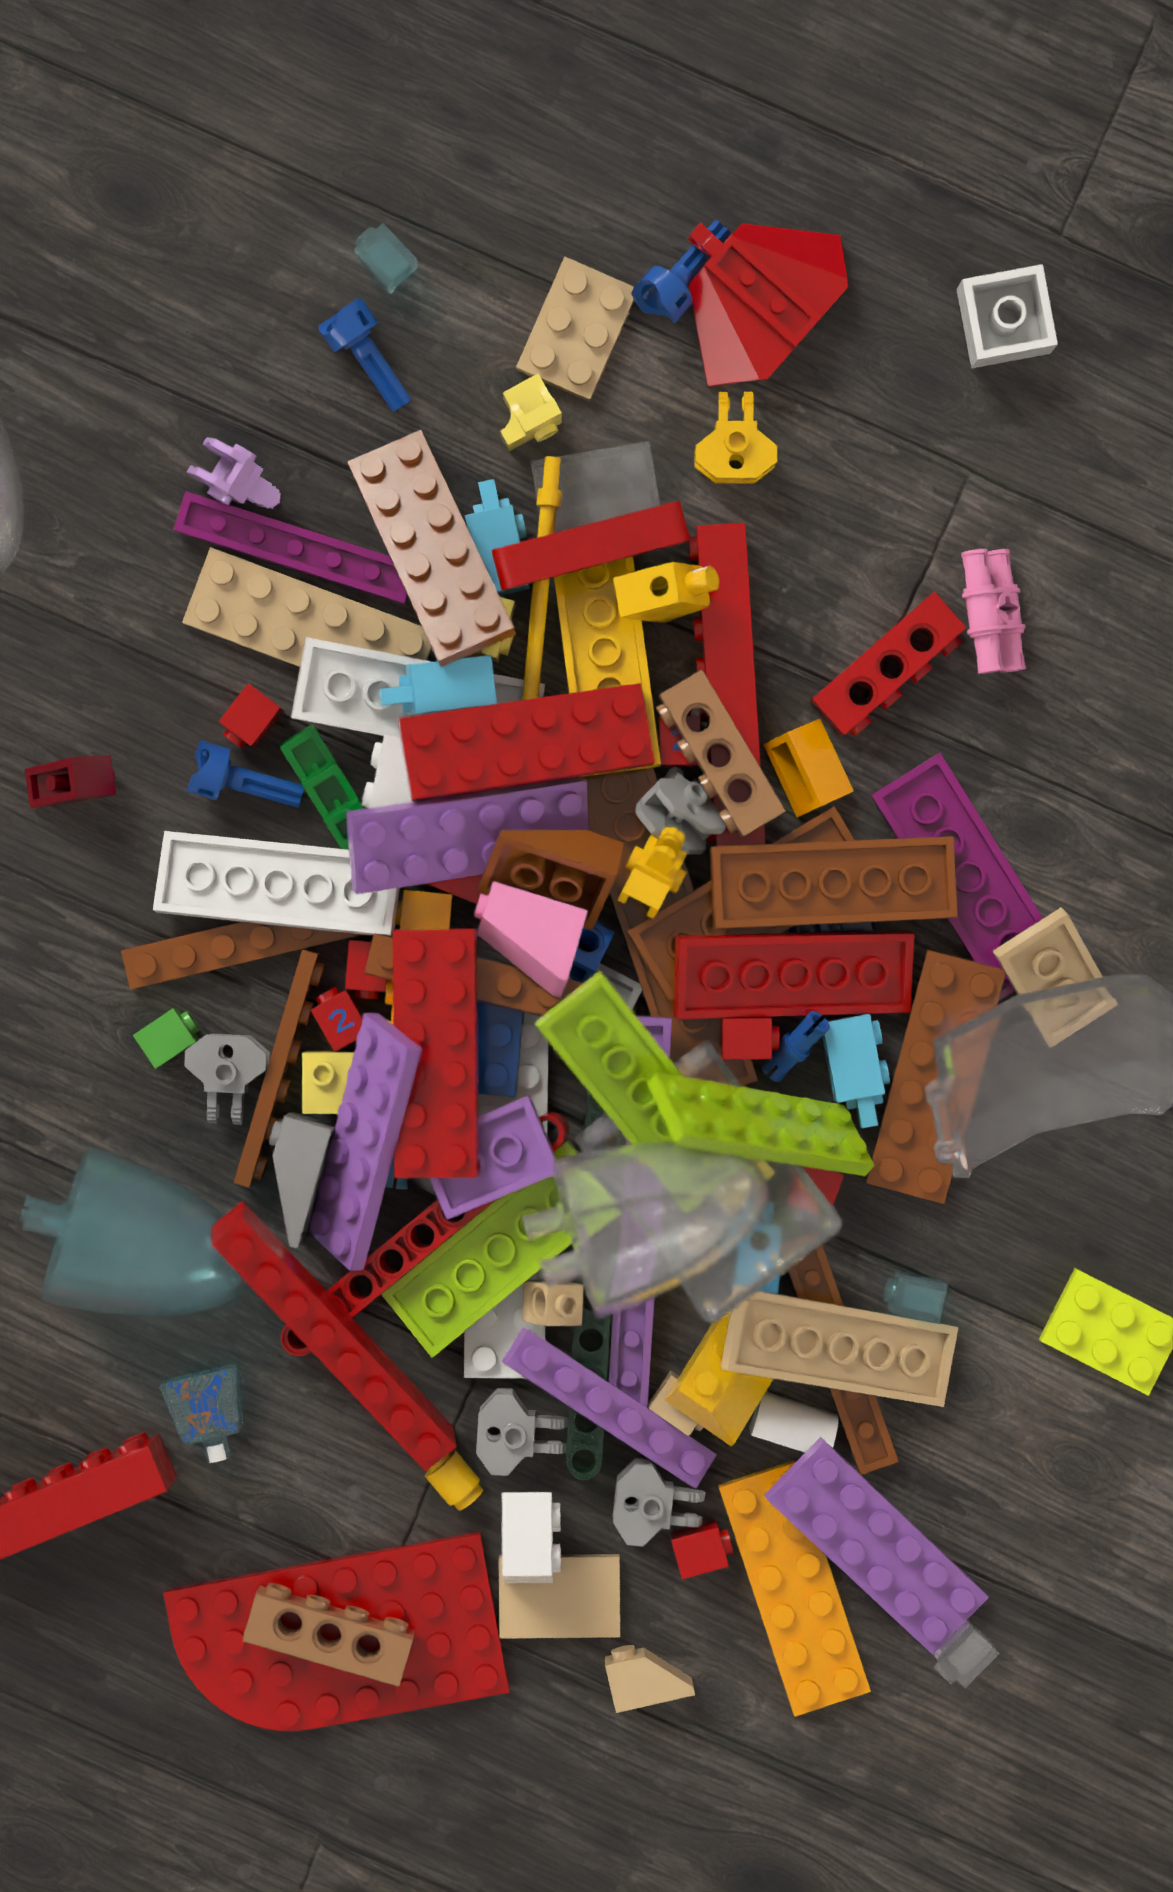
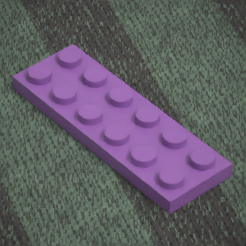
(454, 833)
(364, 1140)
(876, 1545)

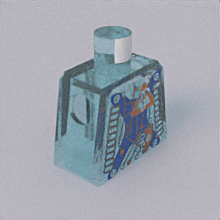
(206, 1407)

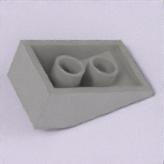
(299, 1165)

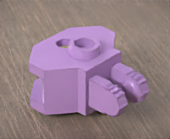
(236, 477)

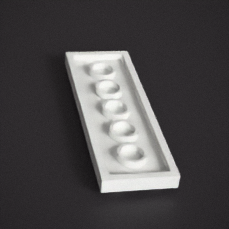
(342, 684)
(267, 885)

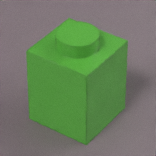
(168, 1036)

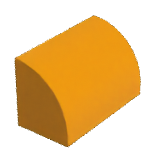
(808, 767)

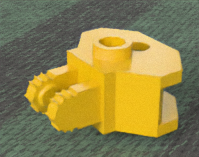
(735, 442)
(655, 869)

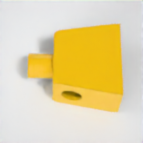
(677, 588)

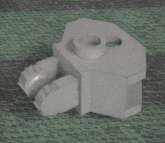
(682, 806)
(226, 1074)
(517, 1427)
(653, 1508)

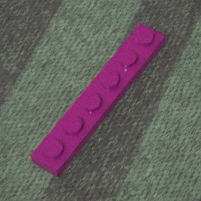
(289, 546)

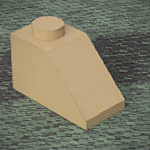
(644, 1679)

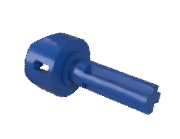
(669, 288)
(351, 330)
(216, 773)

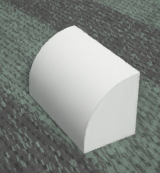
(792, 1423)

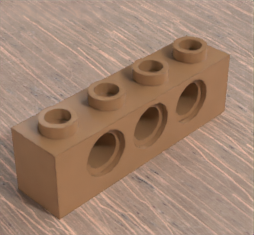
(698, 694)
(306, 1642)

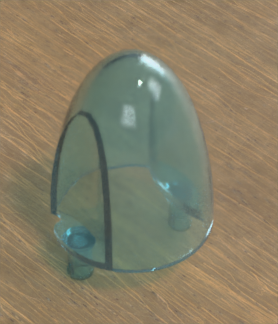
(131, 1243)

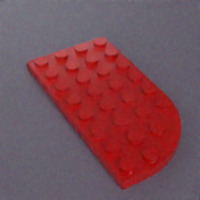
(430, 1585)

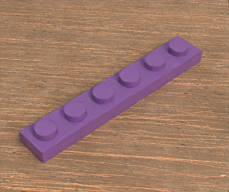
(608, 1407)

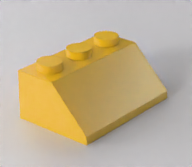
(713, 1396)

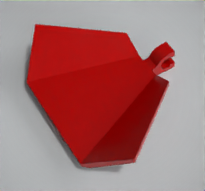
(761, 296)

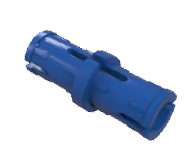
(795, 1046)

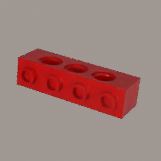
(930, 617)

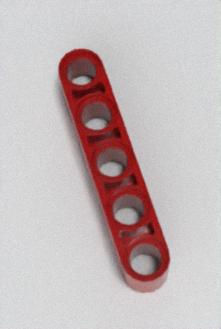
(590, 545)

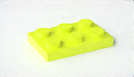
(1110, 1331)

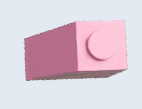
(532, 933)

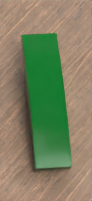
(322, 780)

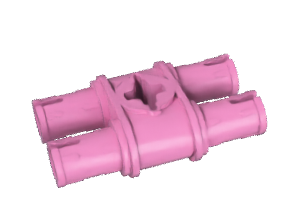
(993, 611)

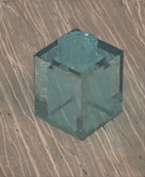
(384, 257)
(915, 1296)

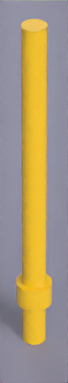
(548, 500)

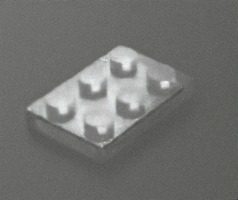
(602, 484)

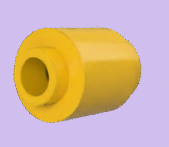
(454, 1481)

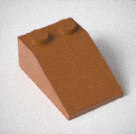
(558, 865)

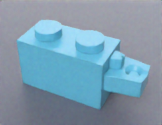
(494, 527)
(436, 689)
(854, 1065)

